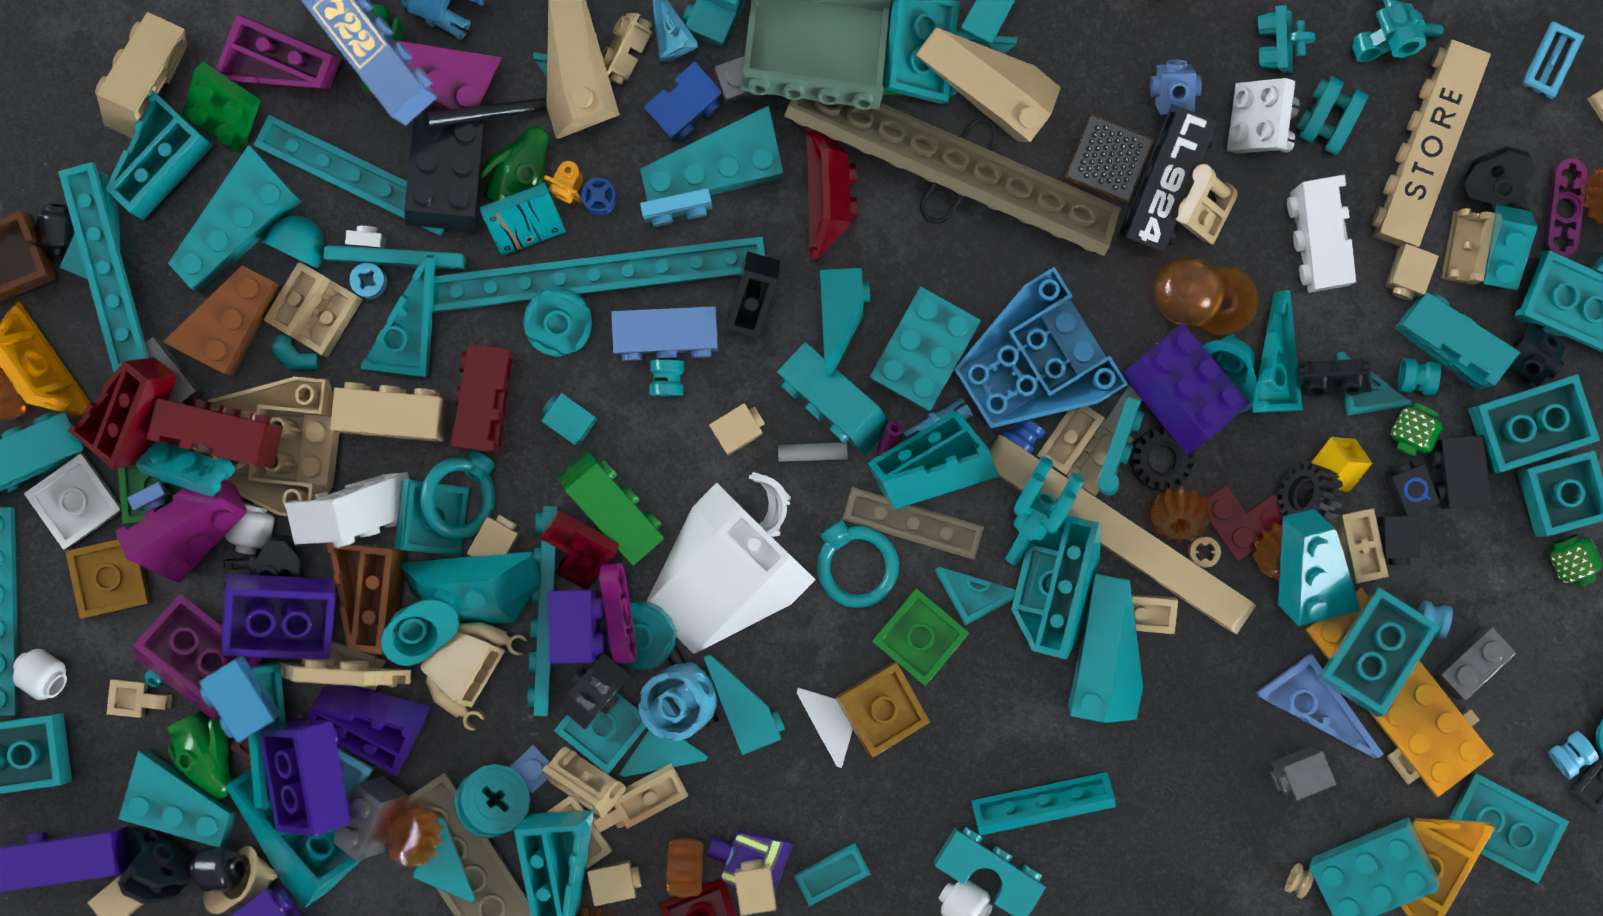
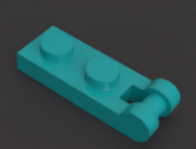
(1120, 449)
(185, 468)

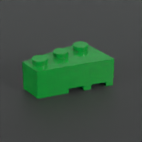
(610, 506)

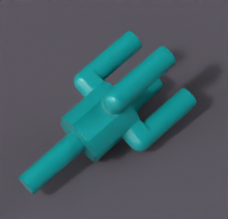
(1040, 511)

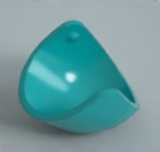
(298, 238)

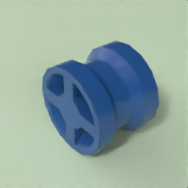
(594, 191)
(1024, 434)

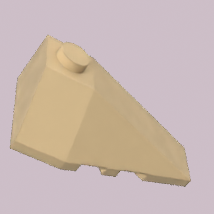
(999, 85)

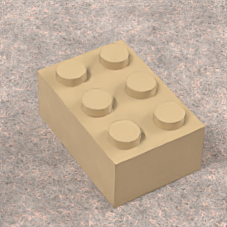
(389, 412)

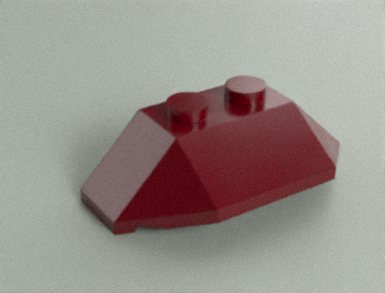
(828, 192)

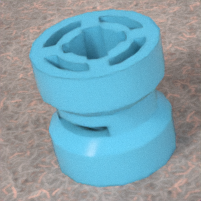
(1573, 755)

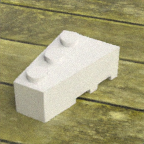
(1322, 234)

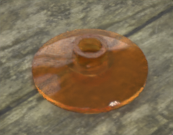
(1244, 305)

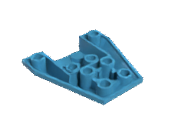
(1037, 358)

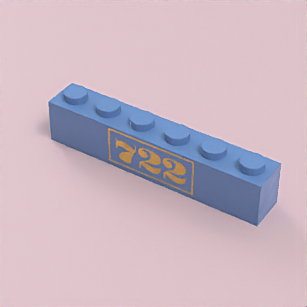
(375, 56)

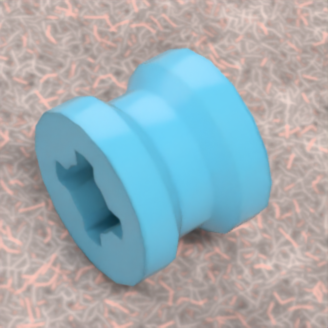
(374, 285)
(1439, 615)

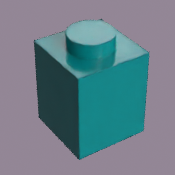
(568, 418)

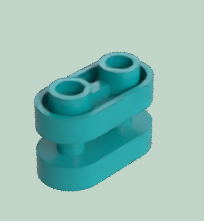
(1313, 122)

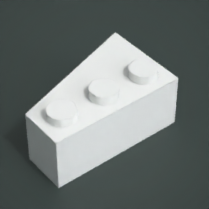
(347, 512)

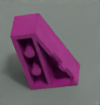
(273, 57)
(182, 531)

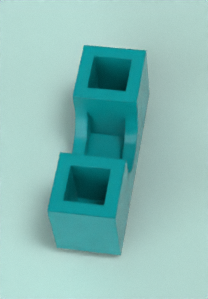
(965, 854)

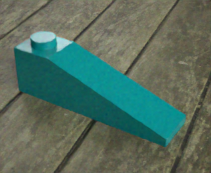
(303, 862)

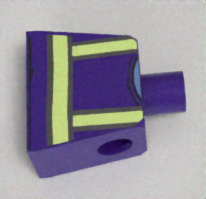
(748, 847)

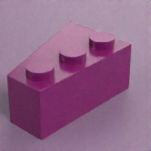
(456, 75)

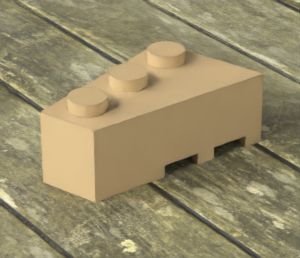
(138, 69)

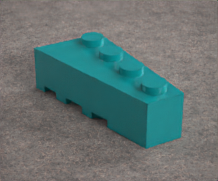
(722, 162)
(233, 221)

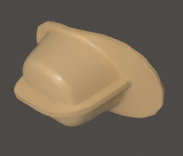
(255, 880)

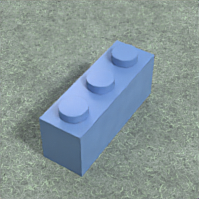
(665, 332)

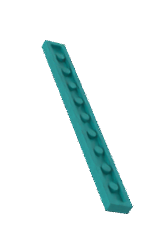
(594, 274)

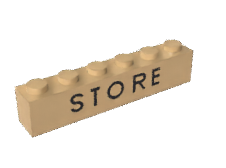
(1431, 144)

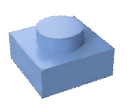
(150, 497)
(531, 766)

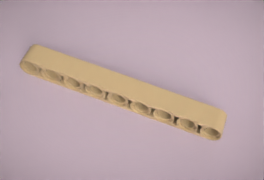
(1132, 542)

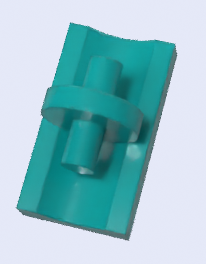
(1280, 24)

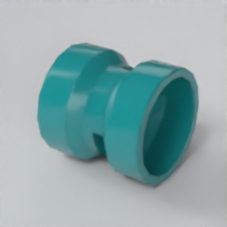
(665, 370)
(1419, 377)

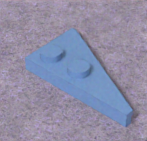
(1318, 704)

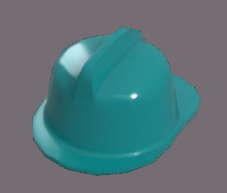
(1237, 362)
(419, 631)

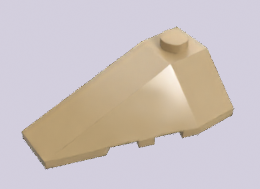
(576, 72)

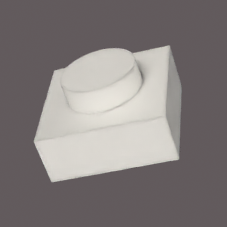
(365, 237)

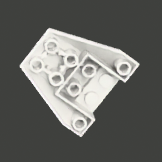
(724, 573)

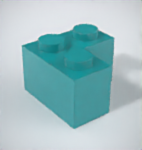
(712, 20)

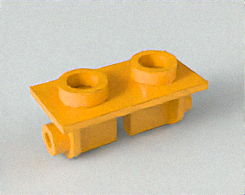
(566, 182)

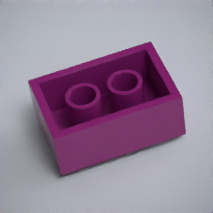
(184, 650)

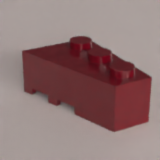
(482, 399)
(122, 415)
(216, 432)

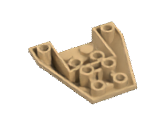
(306, 446)

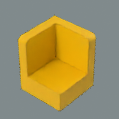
(1344, 458)

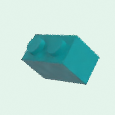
(1509, 247)

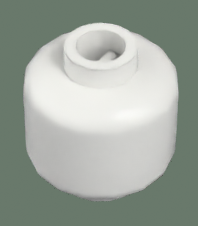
(252, 530)
(39, 674)
(965, 900)

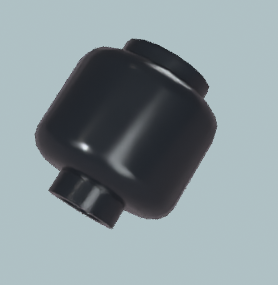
(54, 228)
(217, 869)

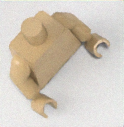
(463, 667)

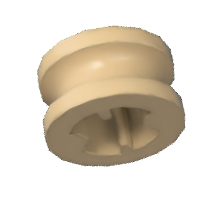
(1204, 541)
(1299, 881)

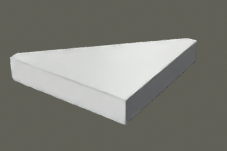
(829, 722)

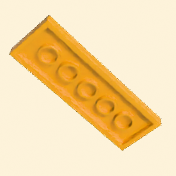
(1420, 719)

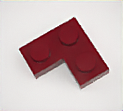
(1239, 528)
(584, 548)

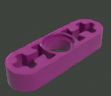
(1558, 183)
(618, 613)

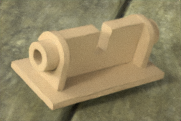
(627, 35)

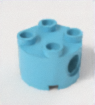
(678, 701)

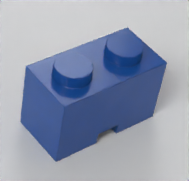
(686, 104)

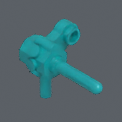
(1400, 32)

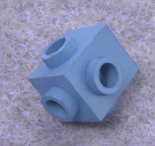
(1176, 85)

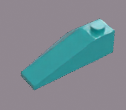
(1108, 664)

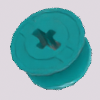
(508, 810)

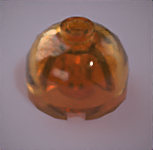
(1188, 291)

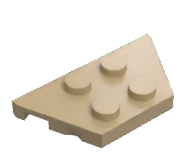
(347, 673)

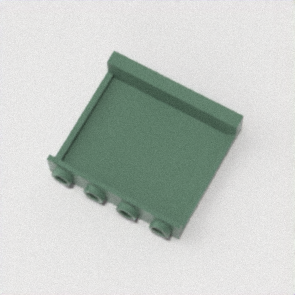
(817, 50)

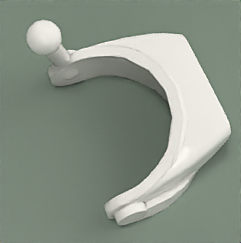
(777, 505)

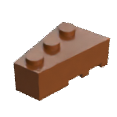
(226, 322)
(368, 591)

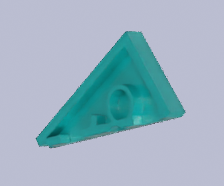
(406, 338)
(1277, 379)

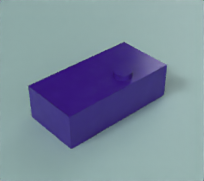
(62, 858)

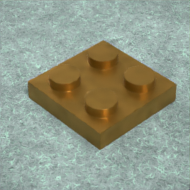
(105, 580)
(882, 709)

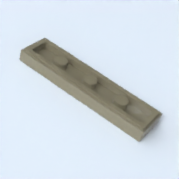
(913, 523)

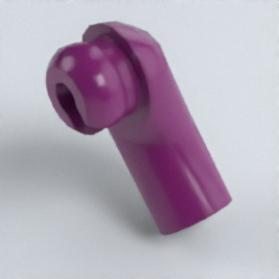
(889, 437)

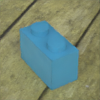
(238, 699)

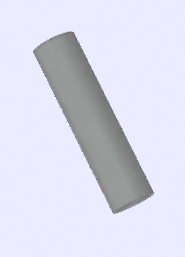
(812, 452)

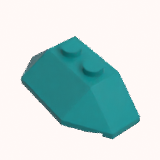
(1057, 586)
(477, 587)

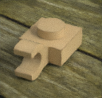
(132, 699)

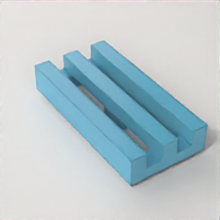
(1540, 85)

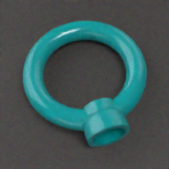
(477, 468)
(836, 537)

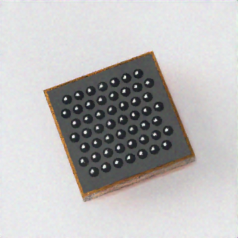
(1108, 159)

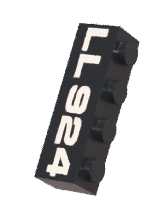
(1168, 177)

